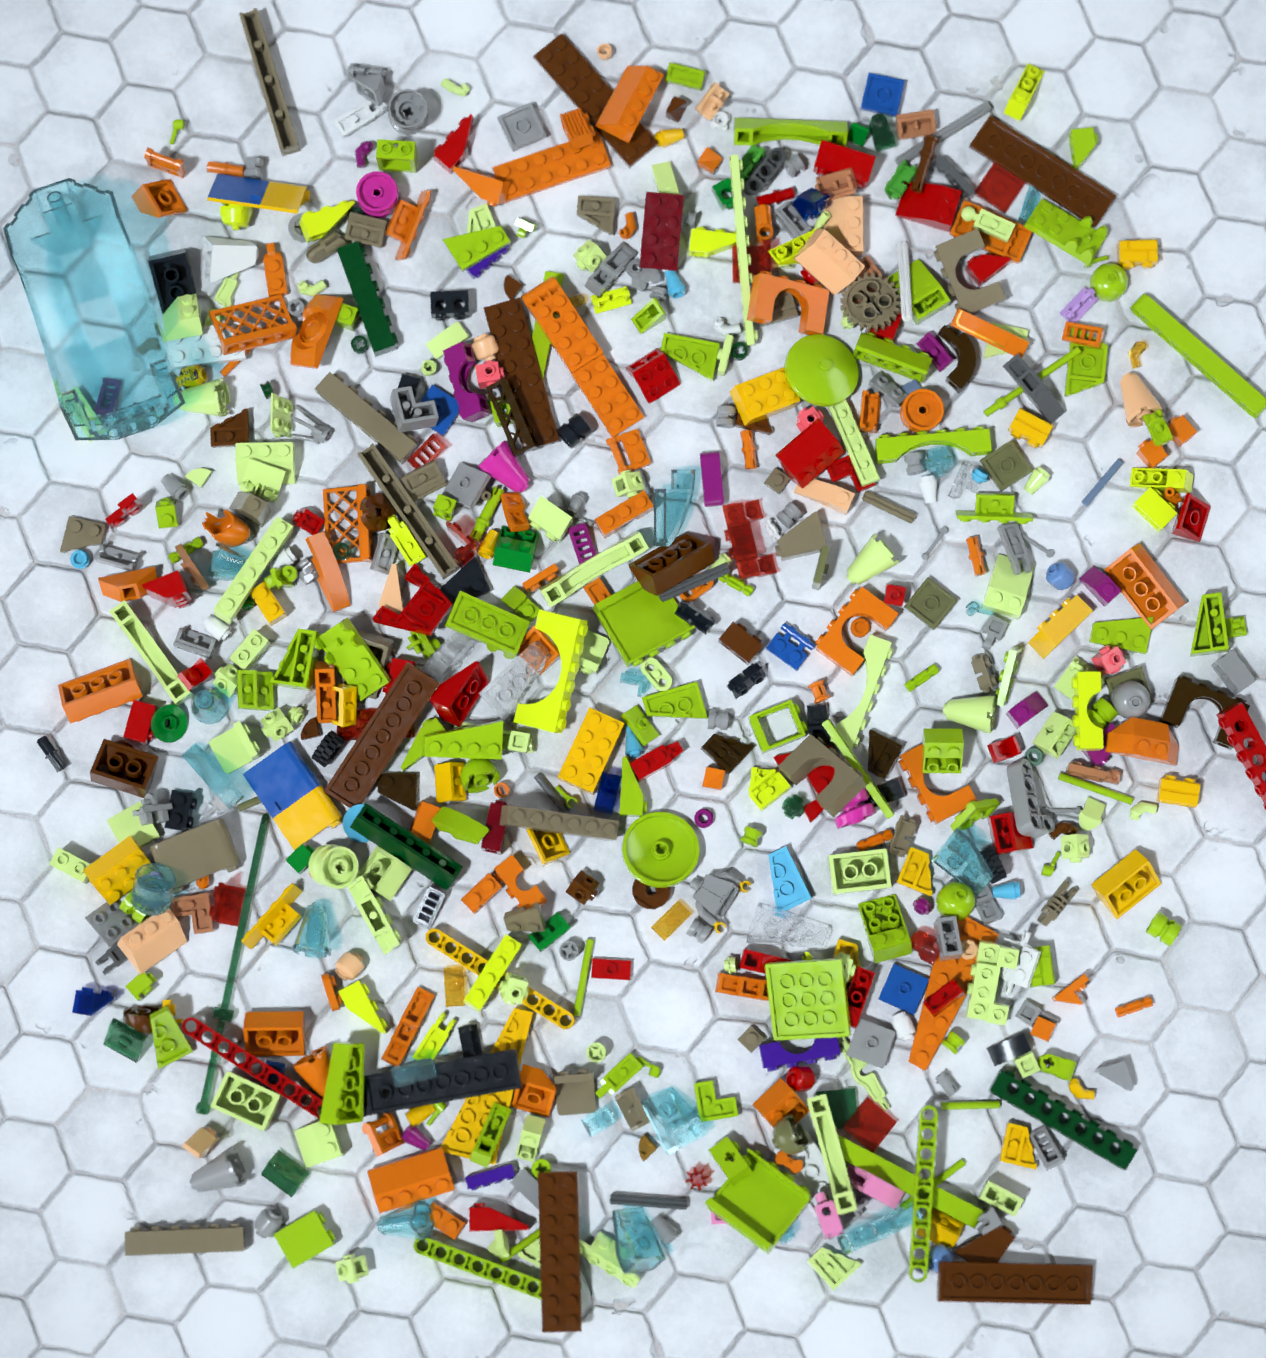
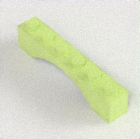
(260, 558)
(593, 567)
(150, 652)
(875, 654)
(832, 1154)

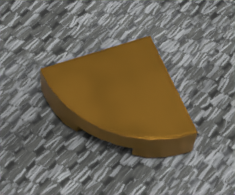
(646, 1147)

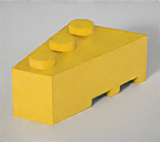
(1060, 625)

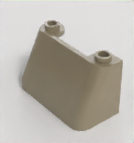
(197, 853)

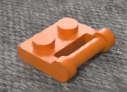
(165, 163)
(634, 449)
(387, 1139)

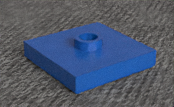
(882, 94)
(446, 407)
(903, 989)

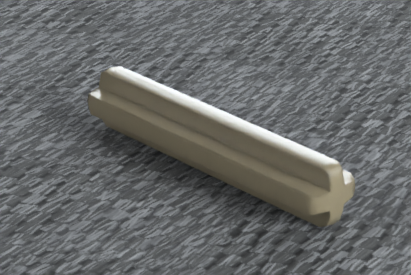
(889, 507)

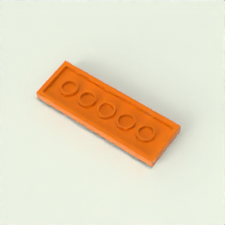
(552, 168)

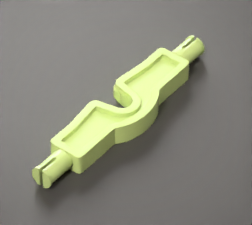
(224, 296)
(868, 1081)

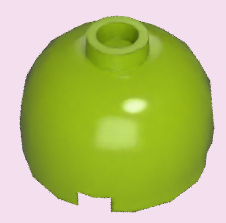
(1109, 282)
(478, 774)
(955, 900)

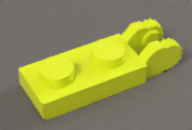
(434, 1039)

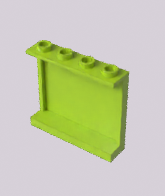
(640, 623)
(761, 1203)

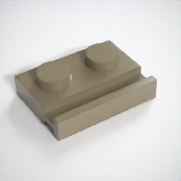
(365, 230)
(783, 308)
(423, 480)

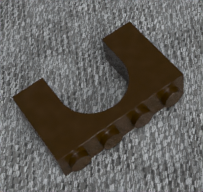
(1186, 691)

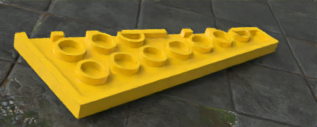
(475, 1110)

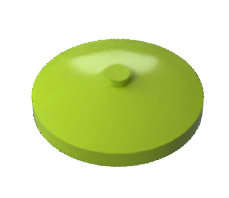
(821, 370)
(660, 849)

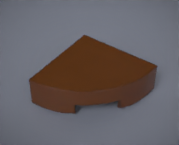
(511, 287)
(310, 730)

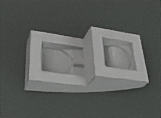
(987, 907)
(1028, 1014)

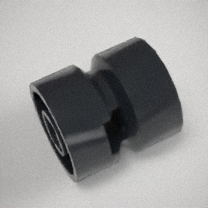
(574, 430)

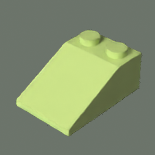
(1006, 590)

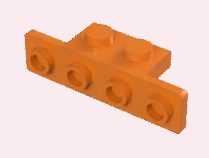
(405, 222)

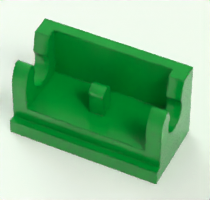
(555, 928)

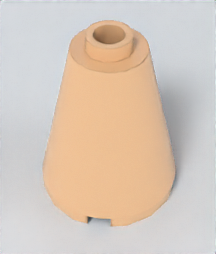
(1137, 399)

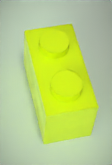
(1155, 508)

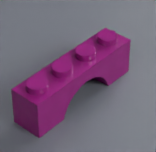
(459, 361)

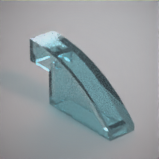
(672, 506)
(213, 776)
(877, 1228)

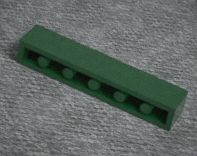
(366, 298)
(406, 846)

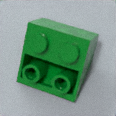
(515, 549)

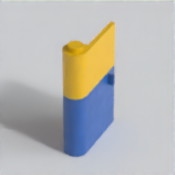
(258, 193)
(292, 795)

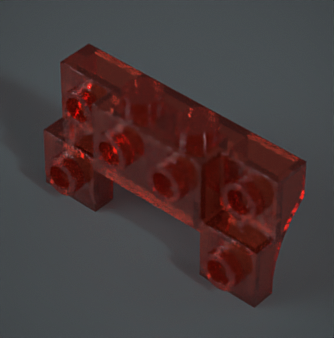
(742, 542)

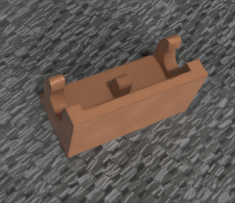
(915, 124)
(837, 183)

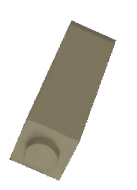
(251, 507)
(802, 540)

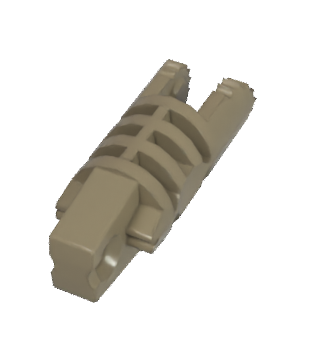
(1056, 903)

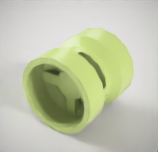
(596, 1052)

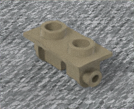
(984, 665)
(904, 828)

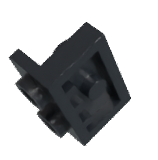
(180, 815)

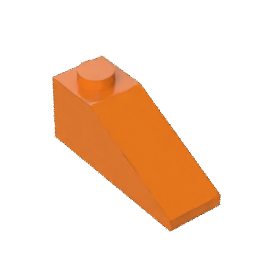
(484, 185)
(325, 695)

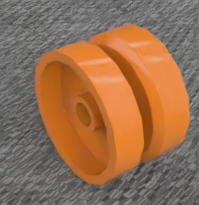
(931, 404)

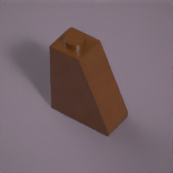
(987, 1247)

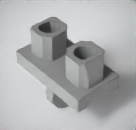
(151, 807)

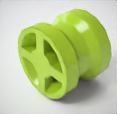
(751, 836)
(953, 1042)
(540, 1165)

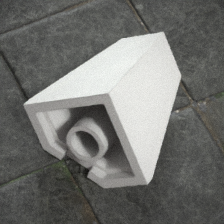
(227, 256)

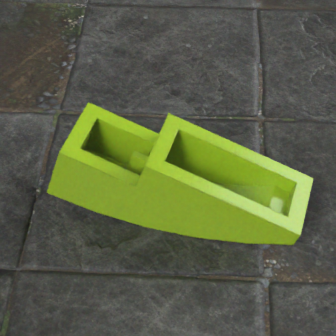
(459, 825)

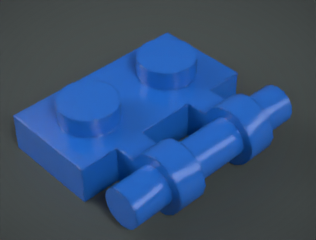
(786, 651)

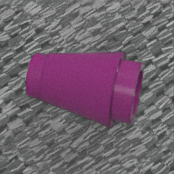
(415, 1137)

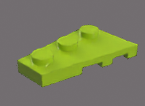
(476, 246)

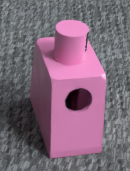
(829, 1224)

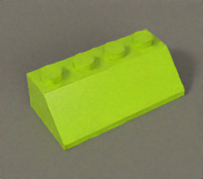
(892, 357)

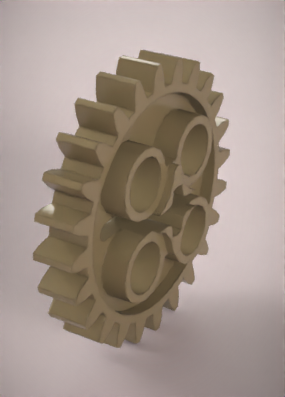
(883, 292)

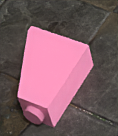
(874, 1187)

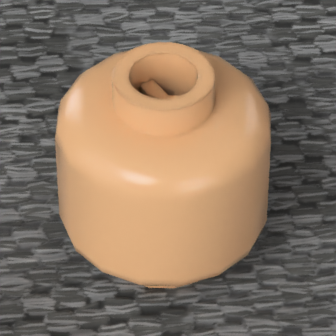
(485, 347)
(349, 966)

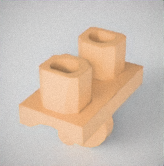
(712, 101)

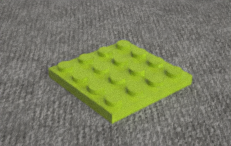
(808, 999)

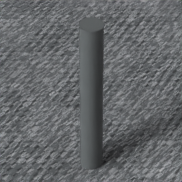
(552, 795)

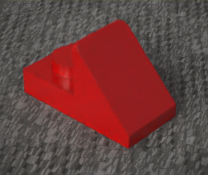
(196, 675)

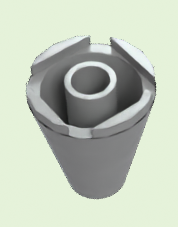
(220, 1173)

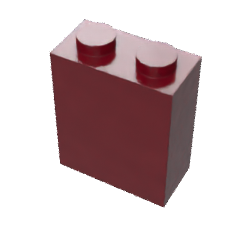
(494, 839)

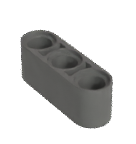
(771, 167)

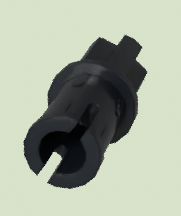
(51, 753)

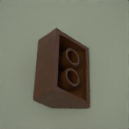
(124, 768)

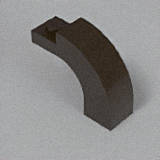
(966, 357)

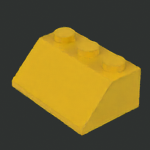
(1126, 884)

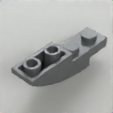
(1034, 388)

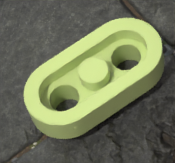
(656, 675)

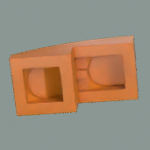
(513, 510)

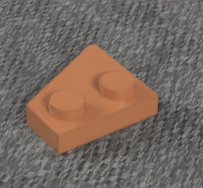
(189, 566)

